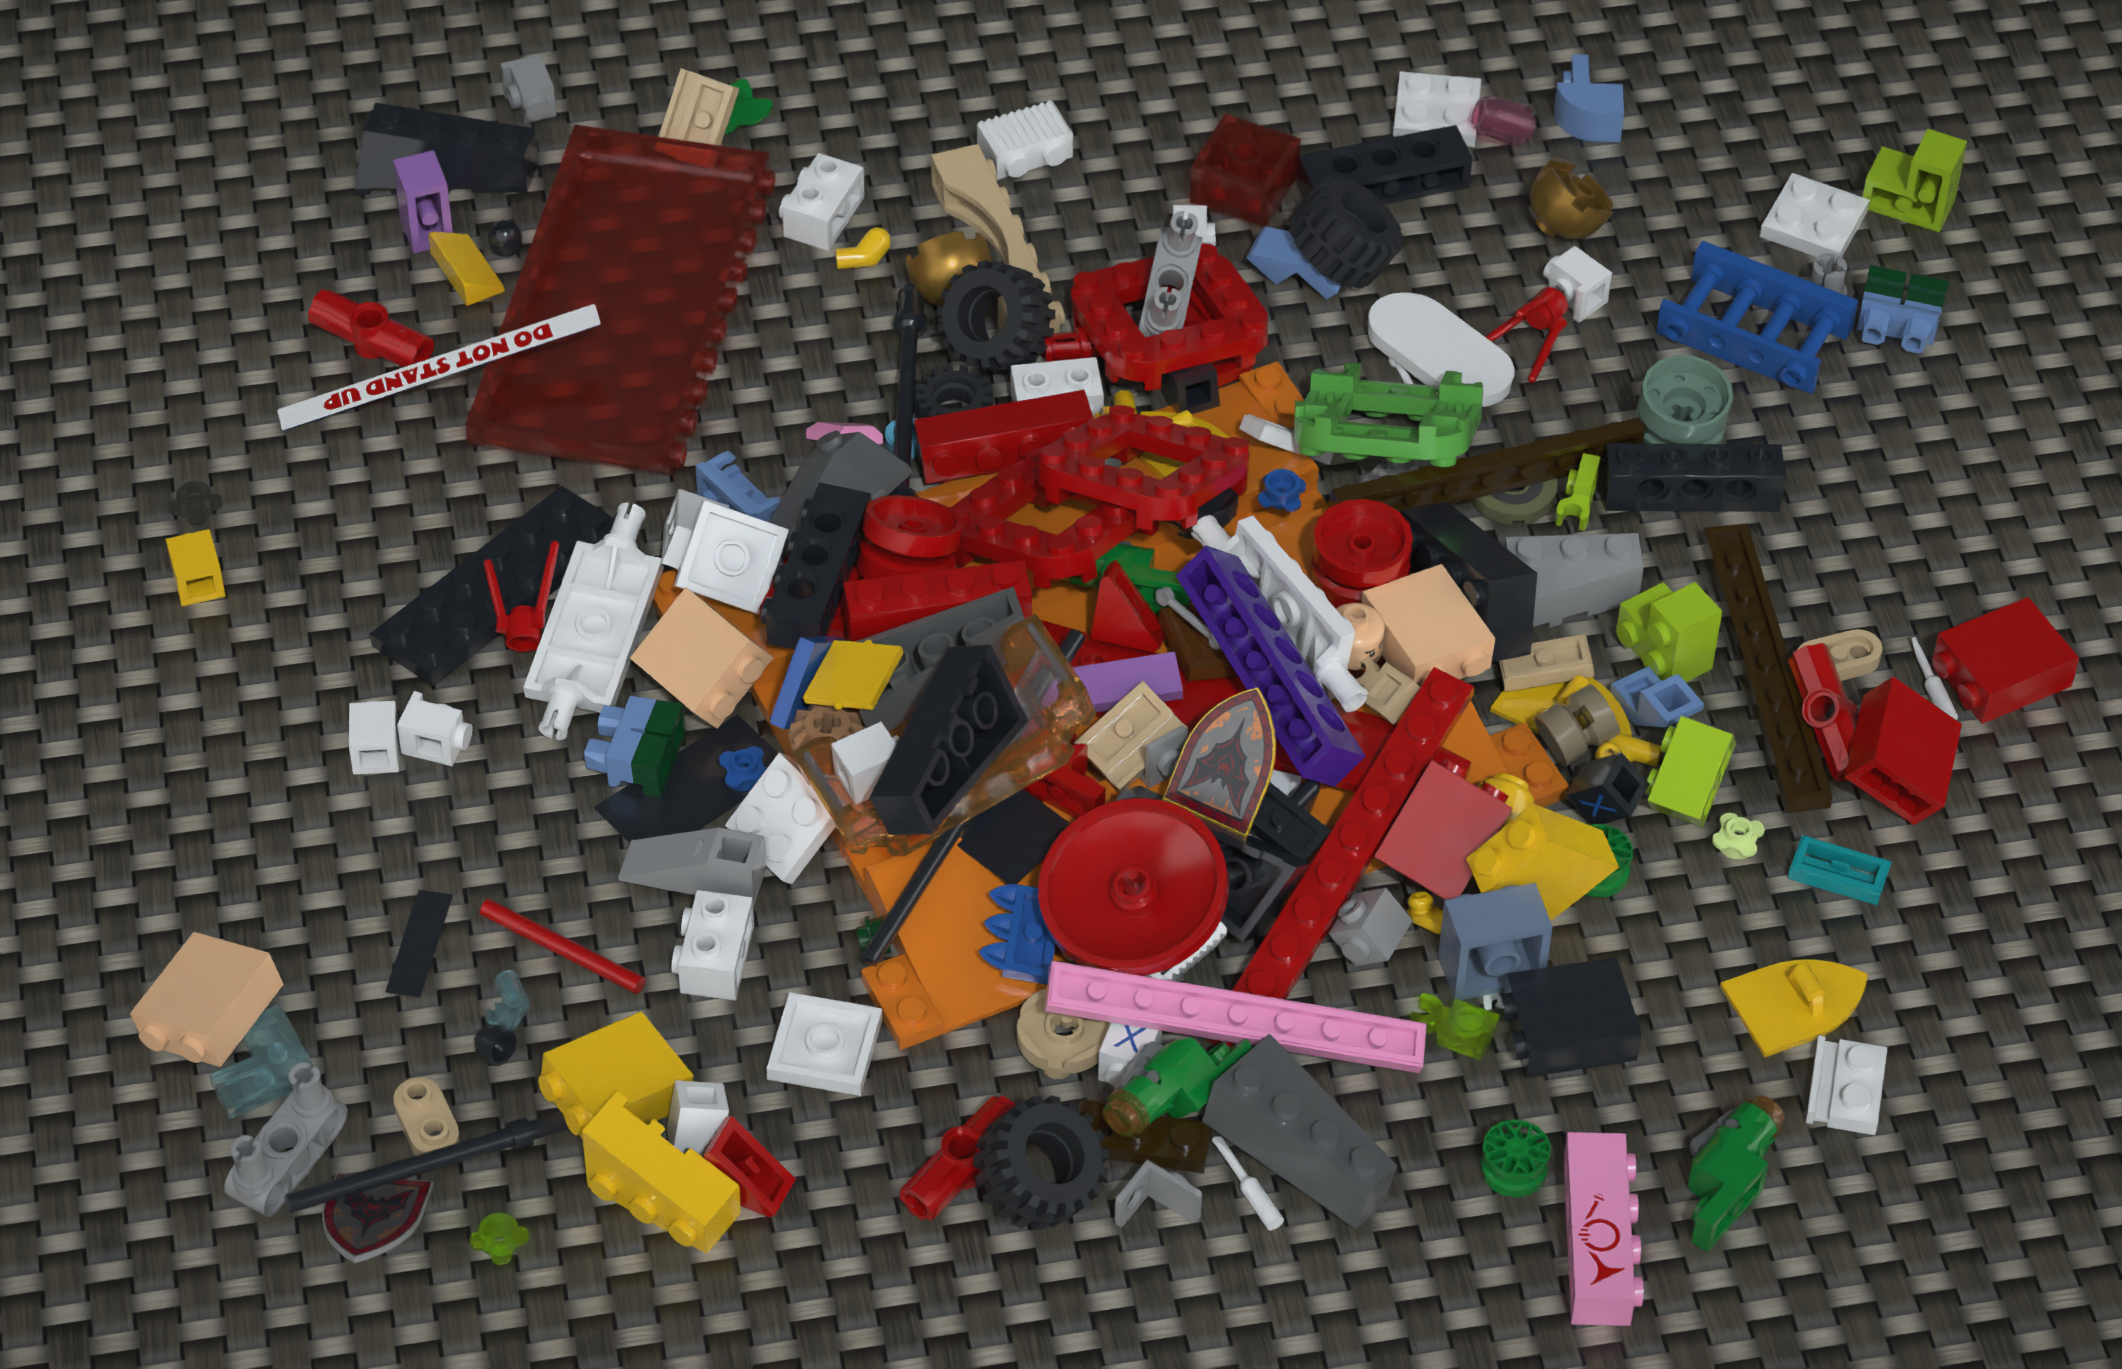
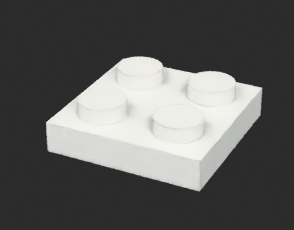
(1436, 102)
(1814, 217)
(731, 557)
(787, 816)
(824, 1044)

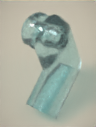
(514, 1001)

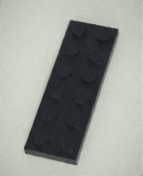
(457, 611)

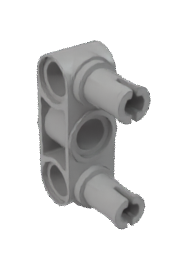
(1175, 266)
(304, 1121)

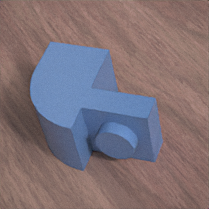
(1586, 108)

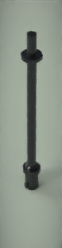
(910, 324)

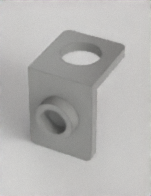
(1163, 755)
(1163, 1186)

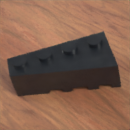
(1484, 570)
(949, 741)
(1257, 873)

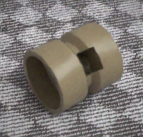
(1564, 734)

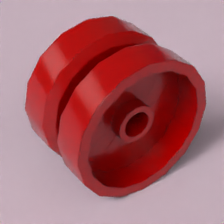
(908, 537)
(1358, 549)

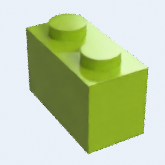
(1690, 771)

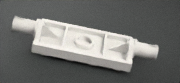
(1301, 607)
(594, 624)

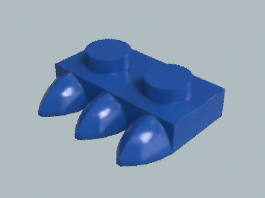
(1029, 941)

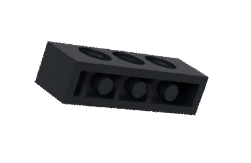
(1395, 166)
(1693, 477)
(817, 566)

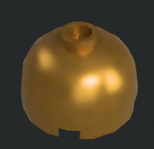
(1568, 203)
(942, 259)

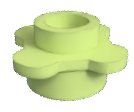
(1736, 845)

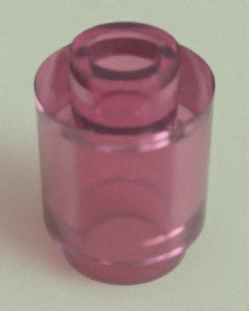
(1503, 120)

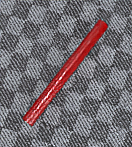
(562, 946)

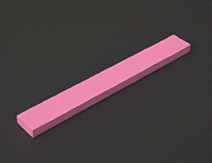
(1235, 1016)

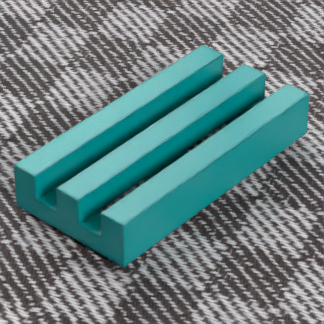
(1838, 876)

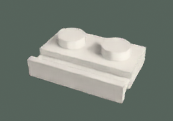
(1847, 1085)

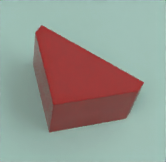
(1124, 614)
(744, 1160)

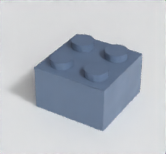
(1491, 937)

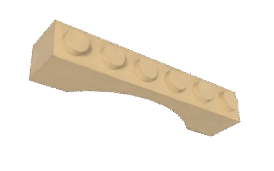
(970, 192)

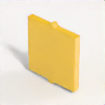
(853, 674)

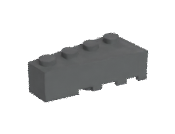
(925, 644)
(1300, 1132)

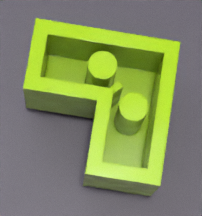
(1918, 186)
(1671, 630)

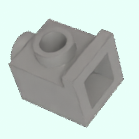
(529, 88)

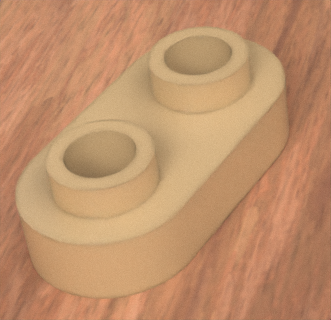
(1852, 644)
(424, 1115)

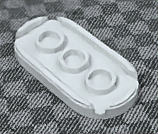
(1432, 339)

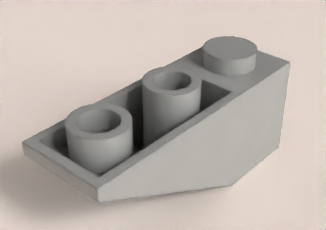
(698, 860)

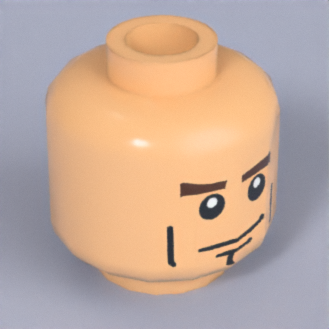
(1368, 633)

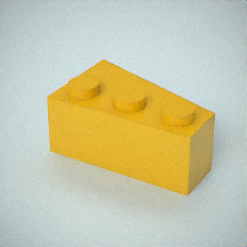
(655, 1179)

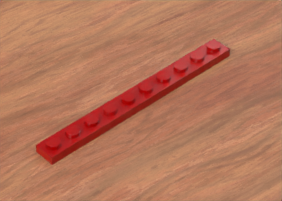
(1355, 838)

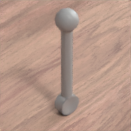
(1166, 597)

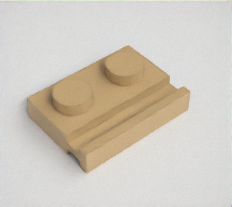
(698, 109)
(1121, 736)

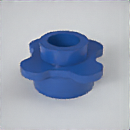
(1282, 490)
(737, 775)

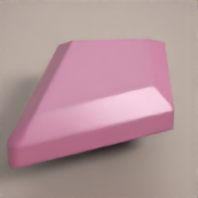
(821, 428)

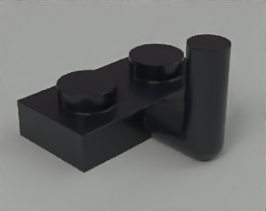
(1288, 821)

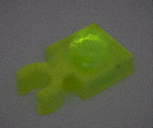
(1459, 1028)

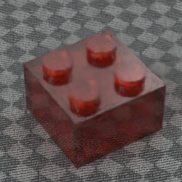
(1245, 170)

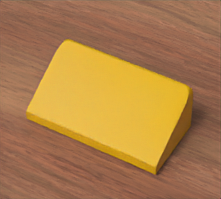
(464, 266)

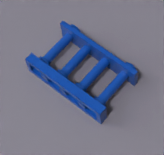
(1769, 289)

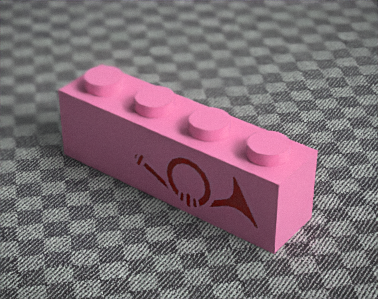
(1600, 1229)

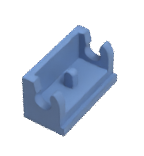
(733, 488)

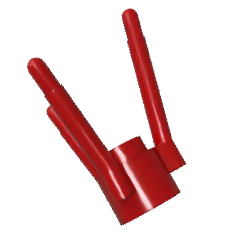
(1541, 313)
(524, 623)

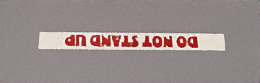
(438, 367)

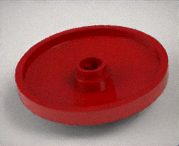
(1133, 886)

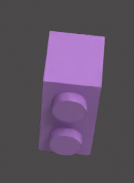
(422, 198)

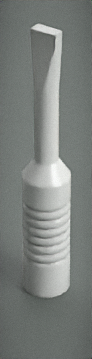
(1933, 684)
(1251, 1189)

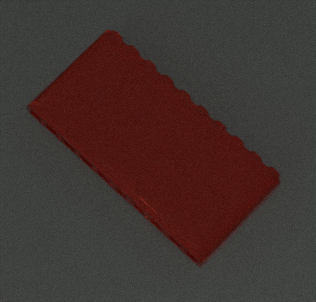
(658, 246)

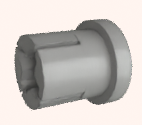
(1827, 277)

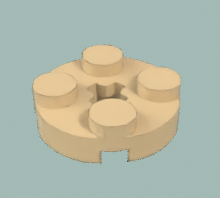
(1056, 1053)

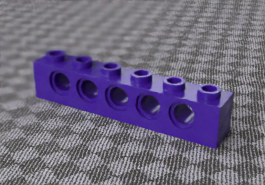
(1270, 661)

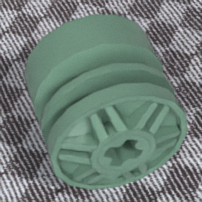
(1684, 402)

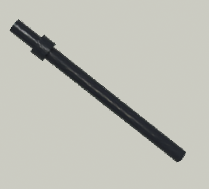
(517, 1135)

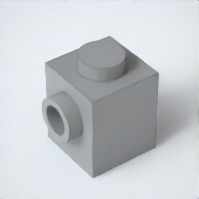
(1370, 927)

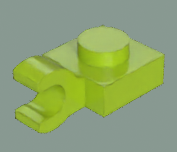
(1581, 488)

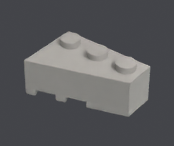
(1580, 572)

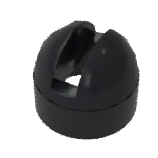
(505, 238)
(495, 1044)

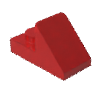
(1070, 787)

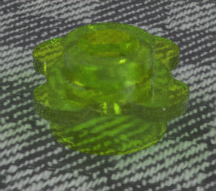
(497, 1226)

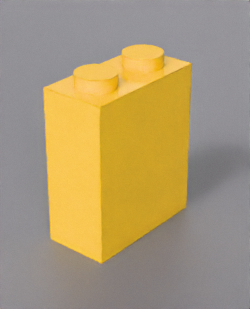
(1547, 850)
(618, 1057)

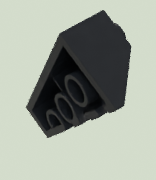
(469, 150)

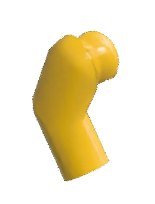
(1632, 748)

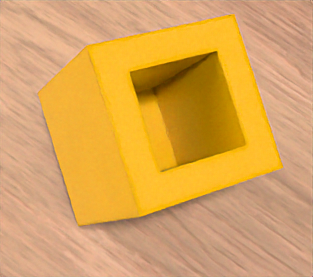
(195, 567)

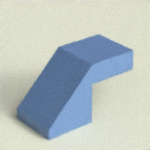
(1280, 258)
(1654, 701)

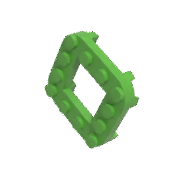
(1446, 413)

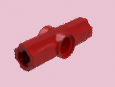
(369, 329)
(1821, 689)
(945, 1172)

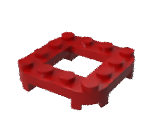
(1236, 333)
(1078, 466)
(1045, 553)

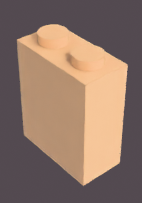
(1431, 626)
(701, 658)
(206, 999)

